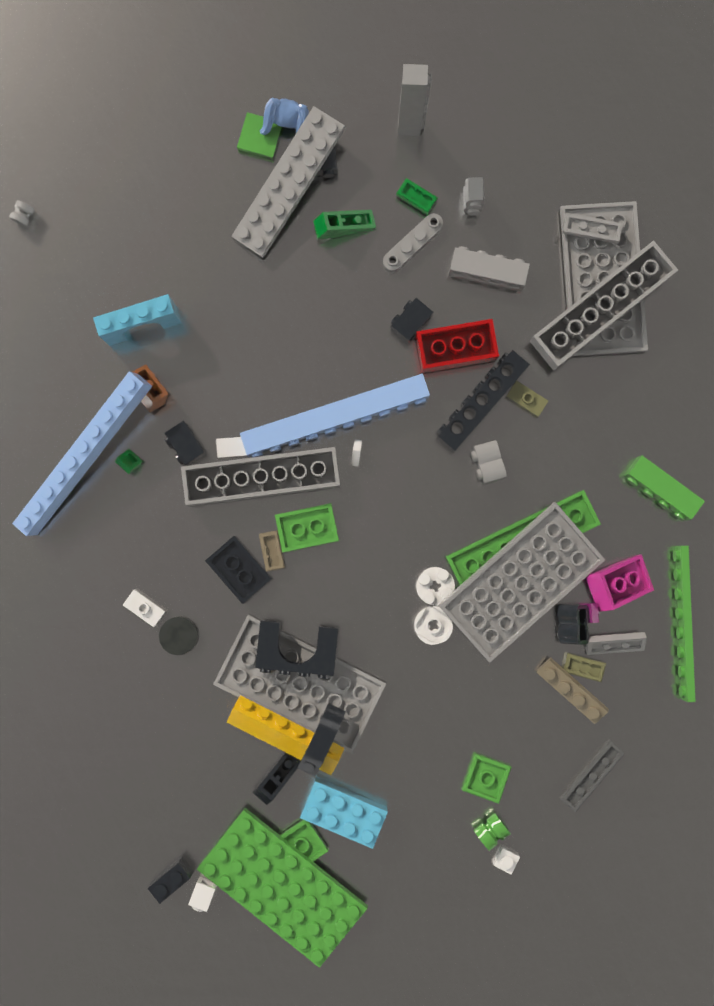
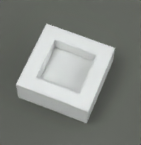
(506, 860)

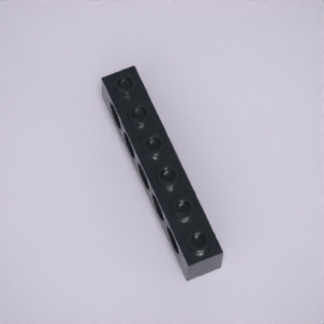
(516, 365)

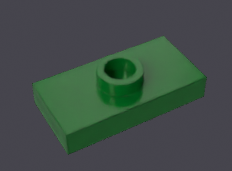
(416, 196)

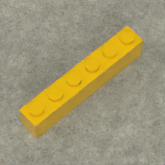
(278, 731)

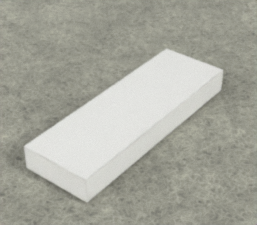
(232, 448)

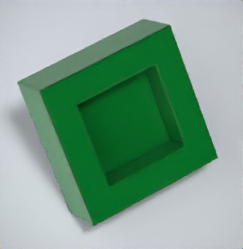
(128, 461)

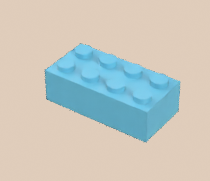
(344, 812)

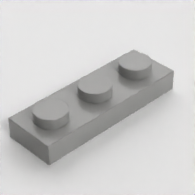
(592, 228)
(616, 643)

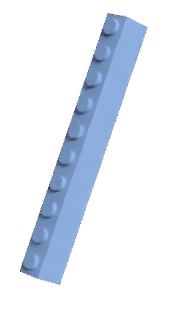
(335, 415)
(82, 454)

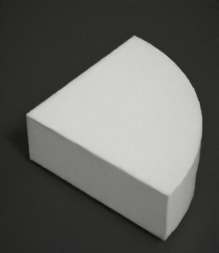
(356, 452)

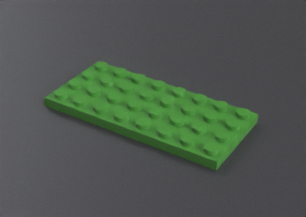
(282, 887)

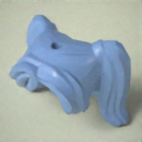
(283, 113)

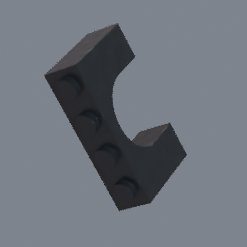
(270, 657)

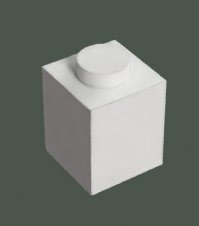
(202, 894)

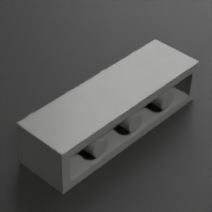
(489, 268)

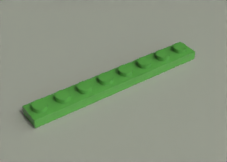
(684, 616)

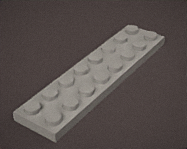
(288, 181)

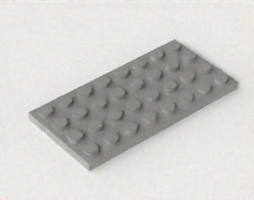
(592, 261)
(521, 582)
(297, 696)

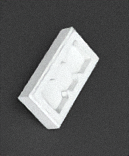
(144, 608)

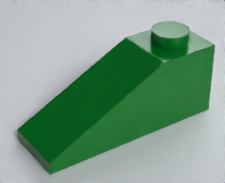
(343, 223)

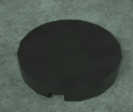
(178, 635)

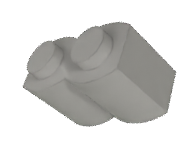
(473, 195)
(489, 462)

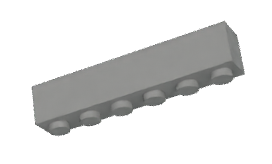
(413, 99)

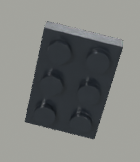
(238, 569)

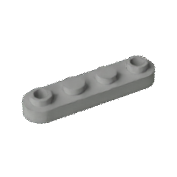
(412, 242)

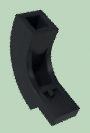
(322, 739)

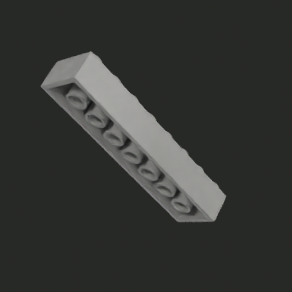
(603, 305)
(260, 476)

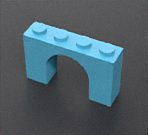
(113, 325)

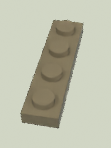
(572, 690)

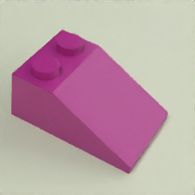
(619, 583)

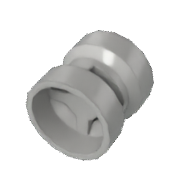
(22, 213)

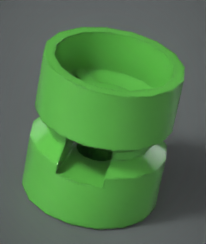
(492, 831)

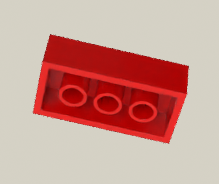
(457, 345)

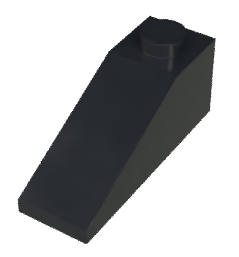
(276, 778)

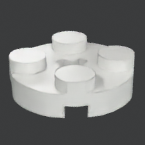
(426, 580)
(436, 635)

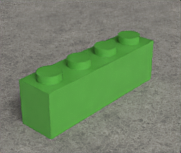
(664, 488)

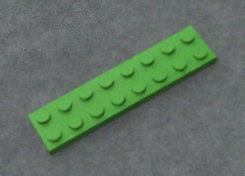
(472, 557)

